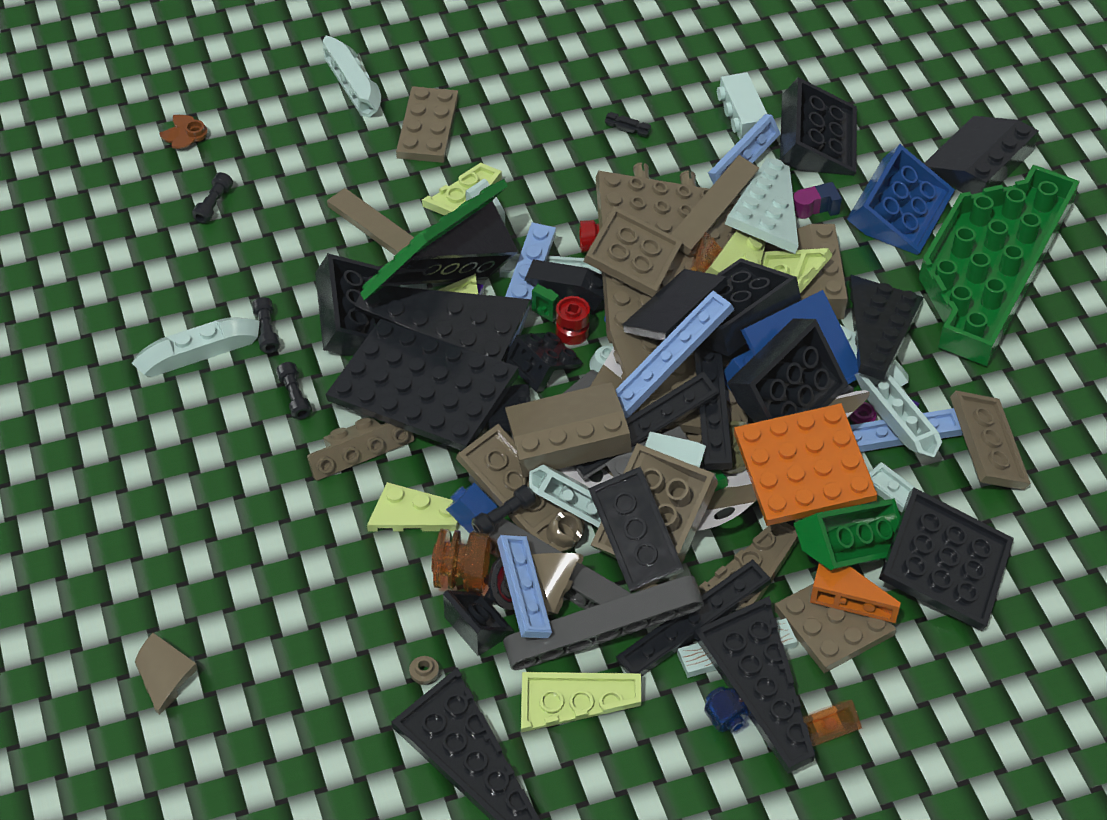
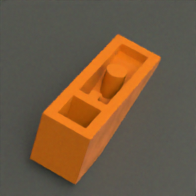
(853, 593)

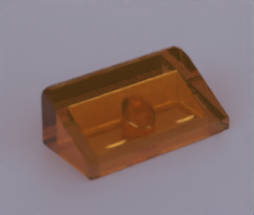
(705, 253)
(832, 722)

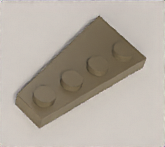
(767, 549)

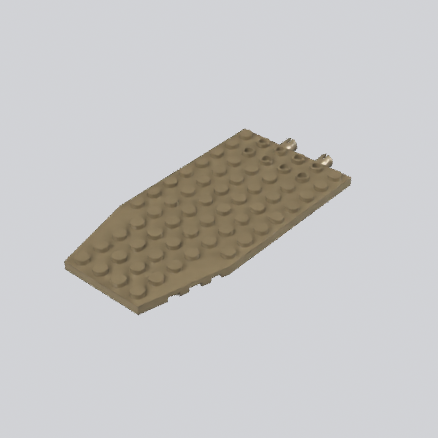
(664, 207)

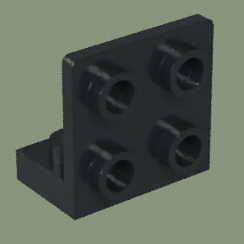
(539, 356)

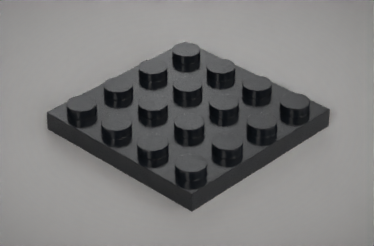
(947, 559)

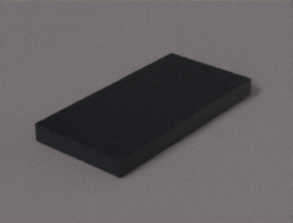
(673, 304)
(636, 529)

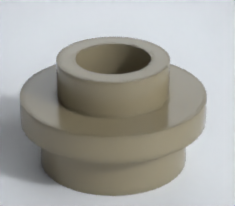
(427, 676)

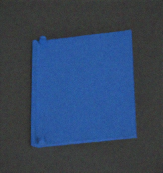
(812, 307)

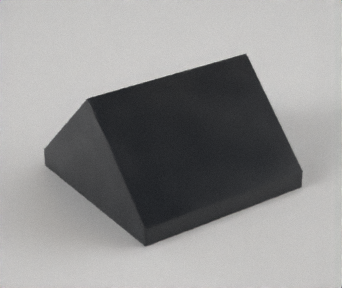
(475, 620)

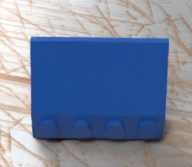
(901, 202)

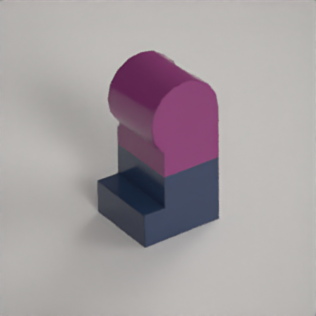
(817, 200)

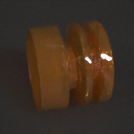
(461, 560)

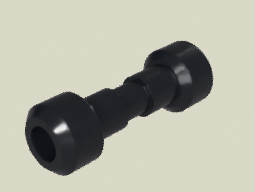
(204, 211)
(268, 340)
(299, 406)
(522, 498)

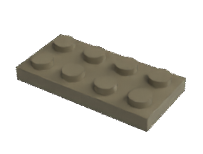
(427, 124)
(990, 440)

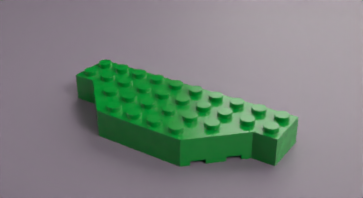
(990, 256)

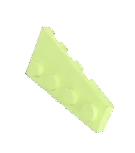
(739, 246)
(568, 697)

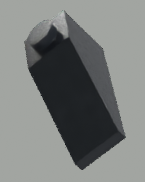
(568, 281)

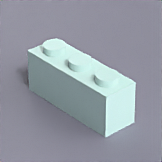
(740, 102)

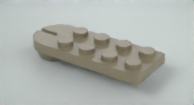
(496, 468)

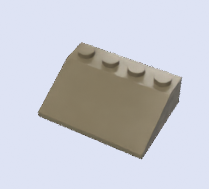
(831, 276)
(569, 428)
(679, 492)

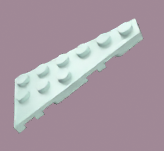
(768, 207)

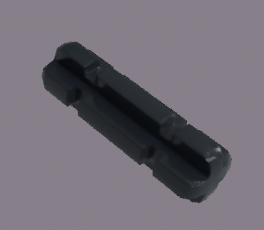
(628, 124)

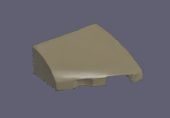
(553, 577)
(163, 671)

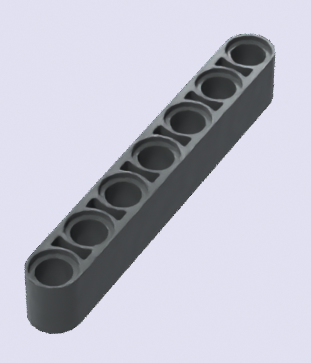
(587, 587)
(606, 622)

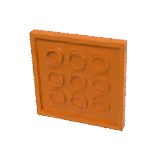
(804, 464)

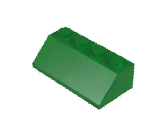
(849, 533)

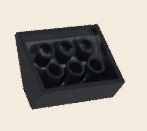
(817, 130)
(983, 153)
(338, 289)
(755, 295)
(789, 374)

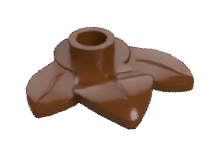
(185, 131)

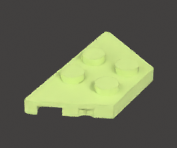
(803, 264)

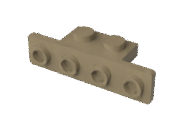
(355, 445)

